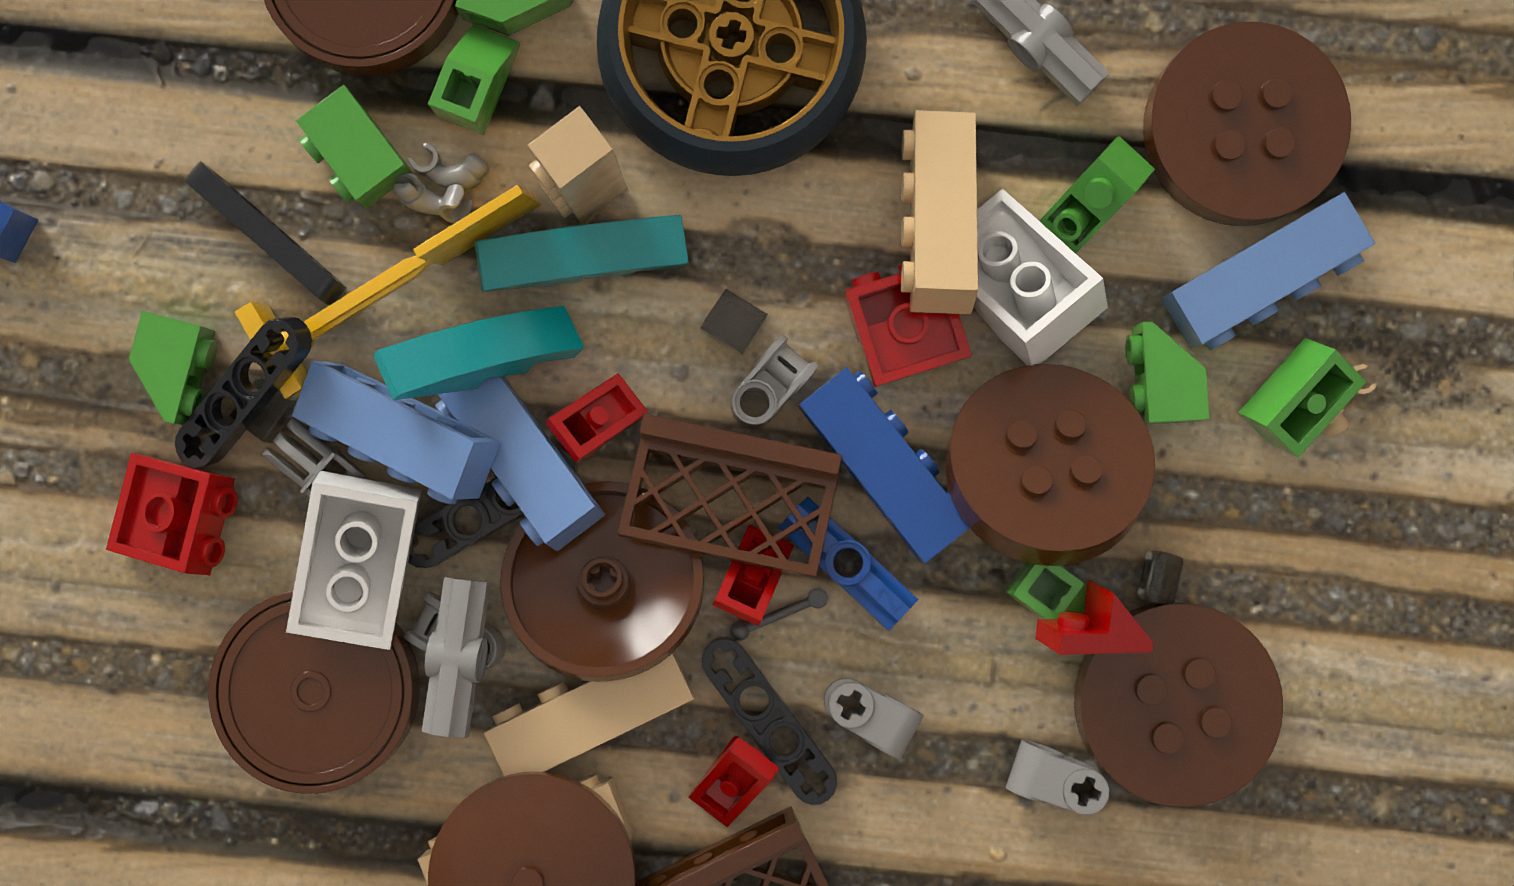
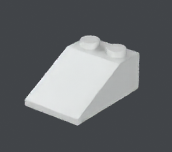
(1031, 282)
(353, 560)

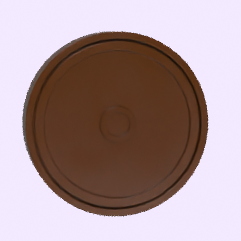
(364, 34)
(1247, 124)
(1049, 464)
(309, 707)
(1189, 714)

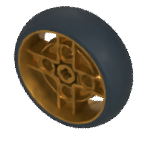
(705, 142)

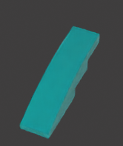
(581, 253)
(475, 351)

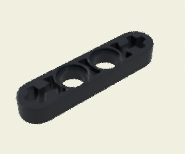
(265, 233)
(238, 388)
(493, 518)
(774, 716)

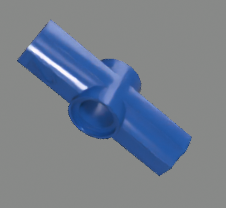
(873, 587)

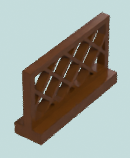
(739, 453)
(743, 854)

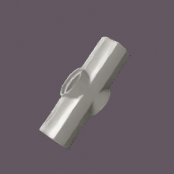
(1046, 43)
(456, 657)

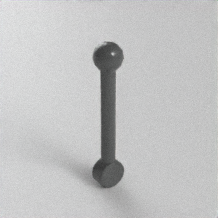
(816, 598)

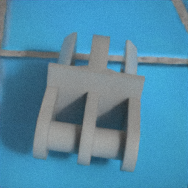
(306, 458)

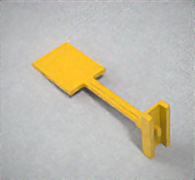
(437, 250)

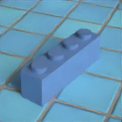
(1267, 272)
(400, 433)
(526, 463)

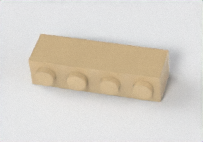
(576, 166)
(942, 212)
(584, 717)

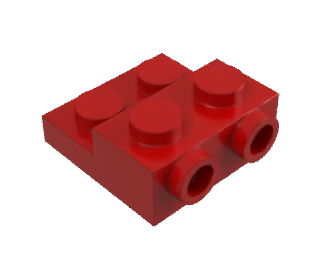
(899, 340)
(172, 515)

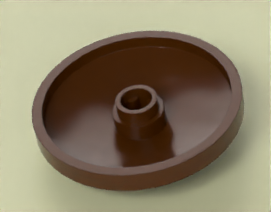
(603, 600)
(533, 834)

